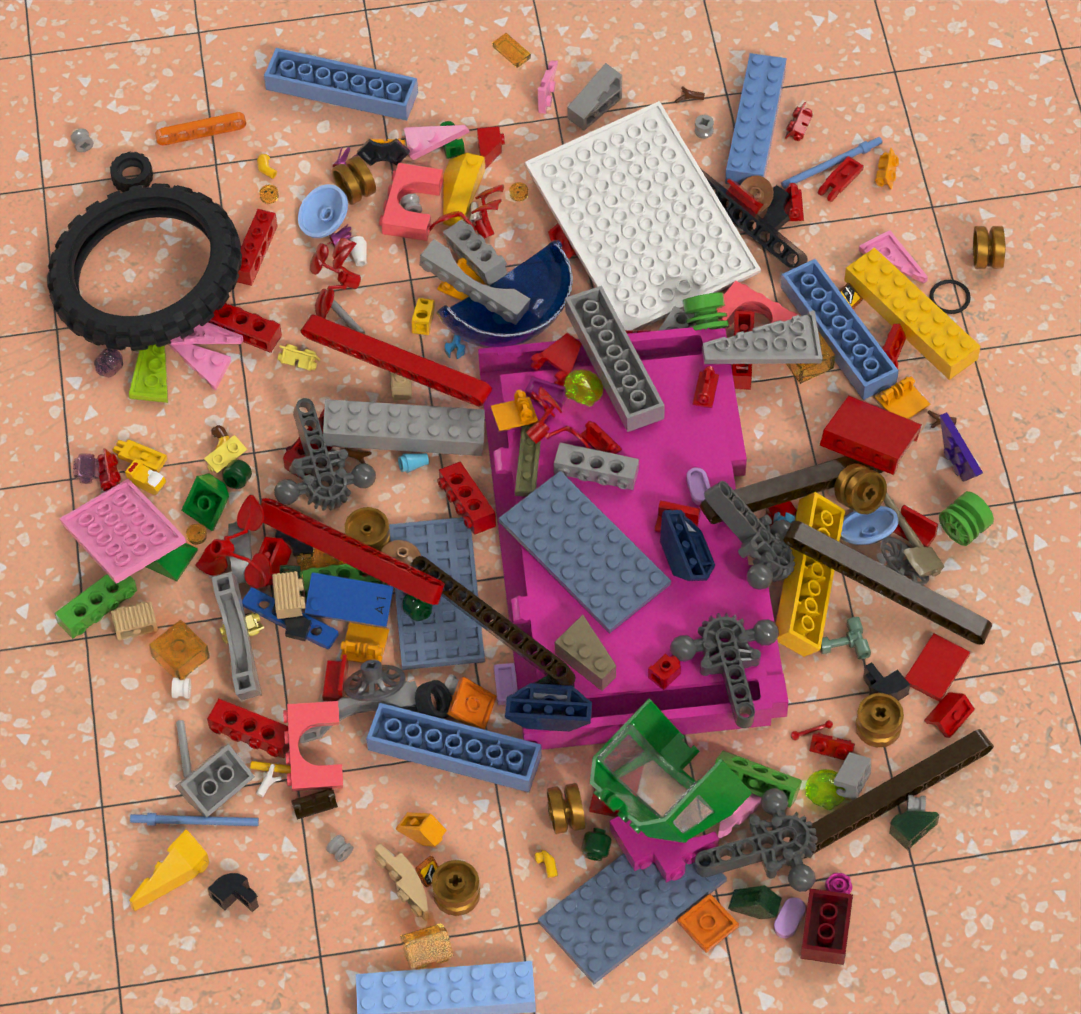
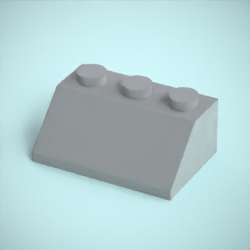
(215, 780)

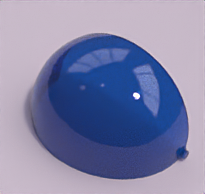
(542, 278)

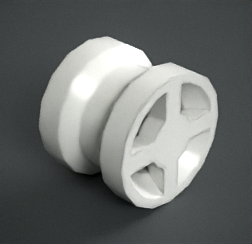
(181, 688)

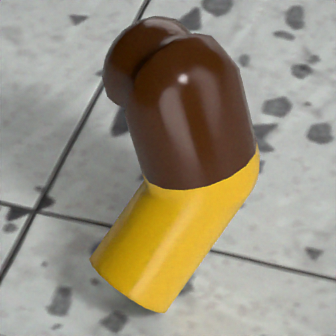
(221, 434)

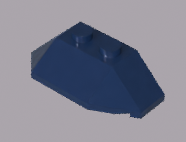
(685, 547)
(548, 707)

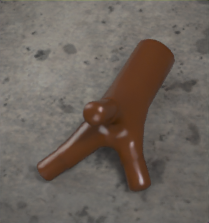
(690, 95)
(937, 417)
(358, 454)

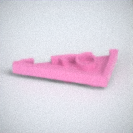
(547, 86)
(426, 139)
(893, 250)
(210, 335)
(207, 363)
(740, 815)

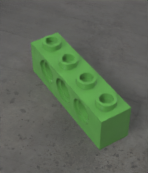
(339, 571)
(101, 592)
(761, 778)

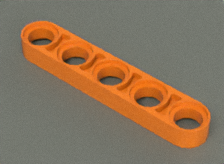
(208, 124)

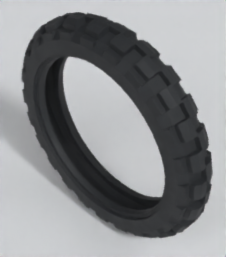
(163, 325)

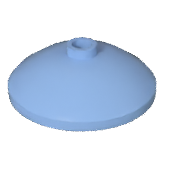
(322, 211)
(869, 528)

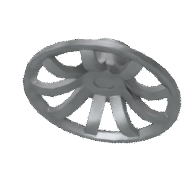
(896, 560)
(371, 675)

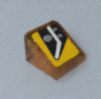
(851, 295)
(426, 870)

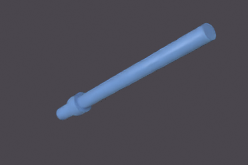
(863, 148)
(153, 819)

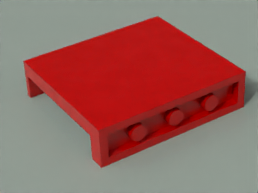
(870, 434)

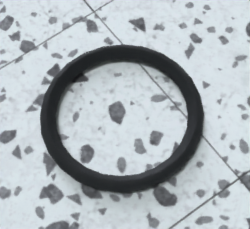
(952, 282)

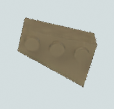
(586, 654)

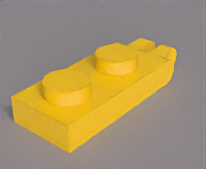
(130, 450)

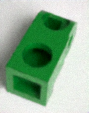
(455, 147)

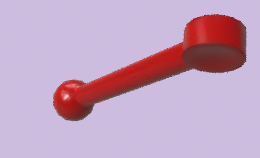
(795, 735)

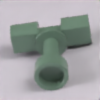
(853, 639)

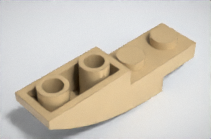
(406, 878)

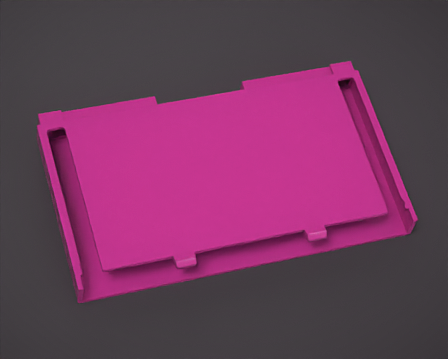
(666, 451)

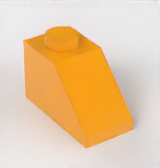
(422, 828)

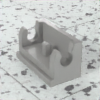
(853, 775)

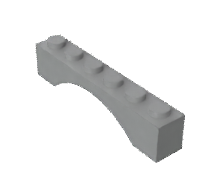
(505, 302)
(242, 659)
(347, 707)

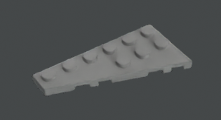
(769, 344)

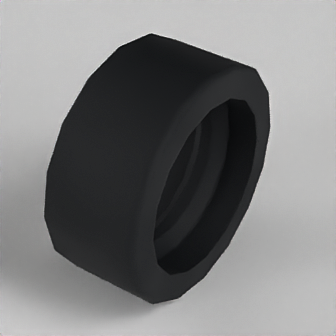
(441, 695)

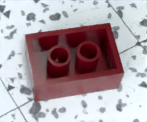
(826, 926)

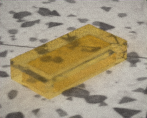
(511, 50)

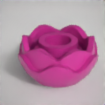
(839, 879)

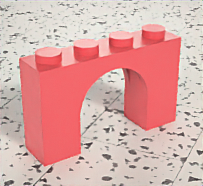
(409, 180)
(742, 298)
(300, 719)

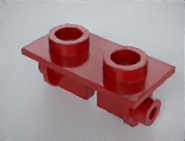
(795, 127)
(794, 207)
(706, 388)
(599, 439)
(108, 464)
(827, 746)

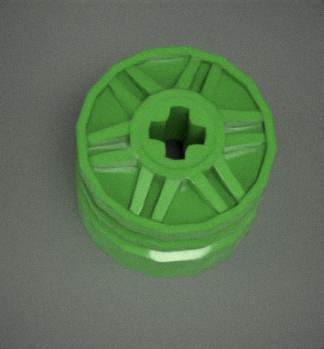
(705, 311)
(966, 518)

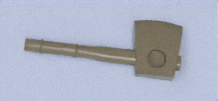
(921, 558)

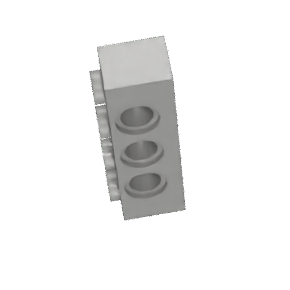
(479, 255)
(606, 463)

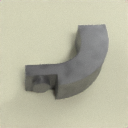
(243, 548)

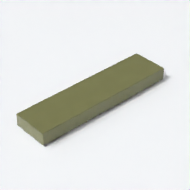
(527, 464)

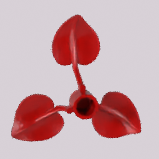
(482, 225)
(345, 277)
(539, 429)
(213, 558)

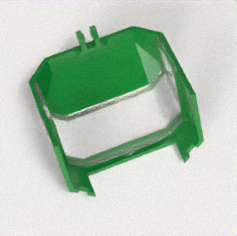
(646, 781)

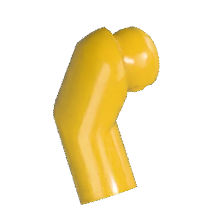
(263, 166)
(549, 861)

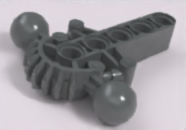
(288, 491)
(765, 544)
(764, 633)
(774, 803)

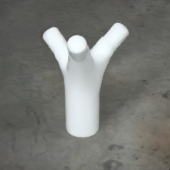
(475, 216)
(267, 781)

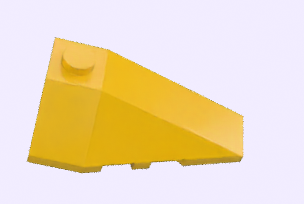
(461, 184)
(181, 865)

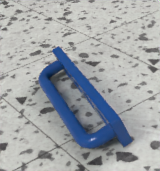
(254, 597)

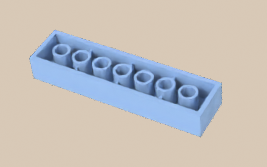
(449, 990)

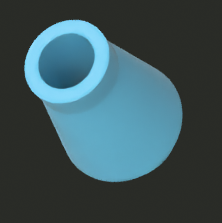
(410, 462)

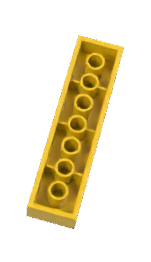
(905, 304)
(808, 587)

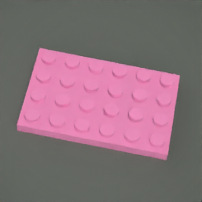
(122, 530)

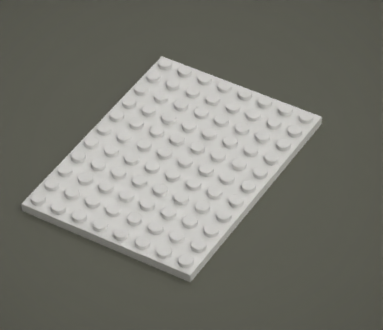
(642, 216)

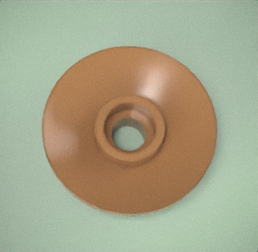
(760, 185)
(396, 547)

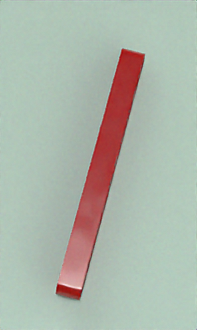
(396, 360)
(352, 552)

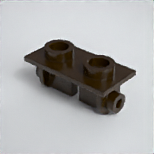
(314, 803)

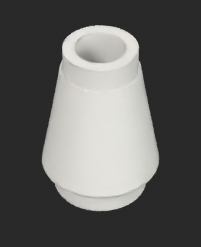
(359, 252)

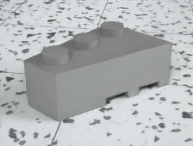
(596, 97)

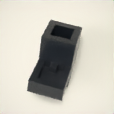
(893, 684)
(233, 887)

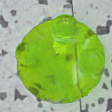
(583, 387)
(821, 789)

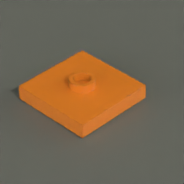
(471, 704)
(708, 923)

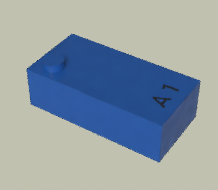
(349, 600)

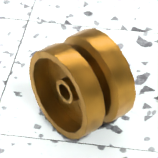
(354, 179)
(989, 247)
(860, 489)
(369, 527)
(879, 720)
(562, 809)
(456, 887)

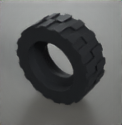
(127, 160)

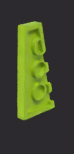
(150, 376)

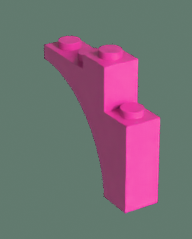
(667, 855)

